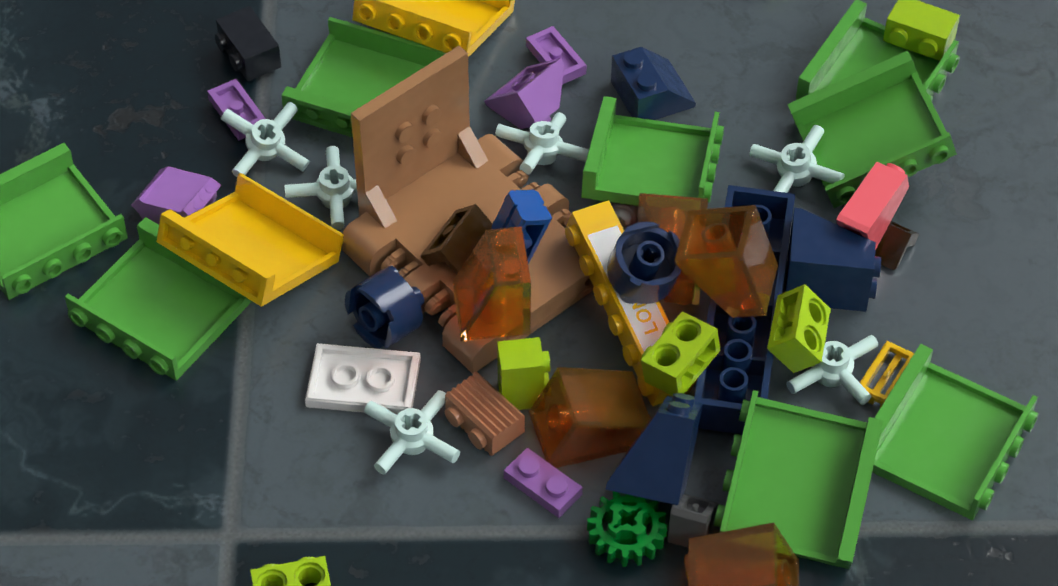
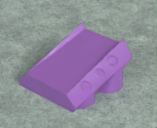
(175, 190)

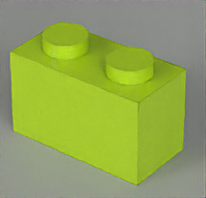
(921, 28)
(522, 370)

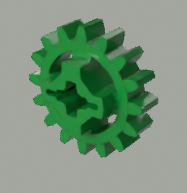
(626, 528)

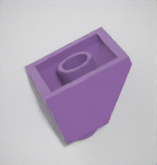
(530, 94)

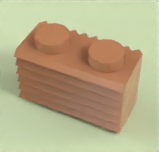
(483, 414)

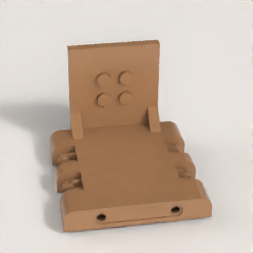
(423, 164)

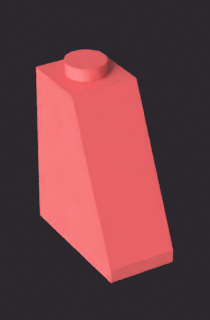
(875, 202)

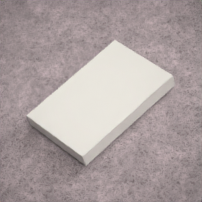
(352, 376)

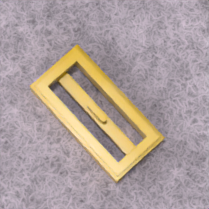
(888, 347)

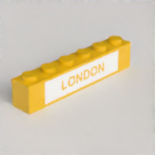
(638, 326)

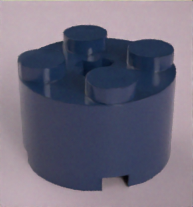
(644, 263)
(385, 308)

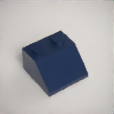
(649, 84)

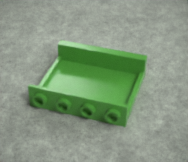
(858, 45)
(351, 71)
(873, 119)
(649, 158)
(50, 221)
(157, 306)
(948, 436)
(802, 474)

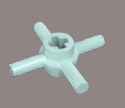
(265, 139)
(542, 142)
(797, 162)
(332, 187)
(837, 369)
(411, 432)

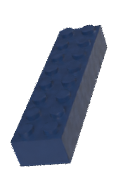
(744, 358)

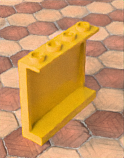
(436, 22)
(253, 241)

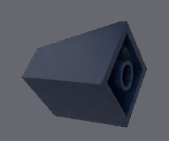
(831, 262)
(662, 454)

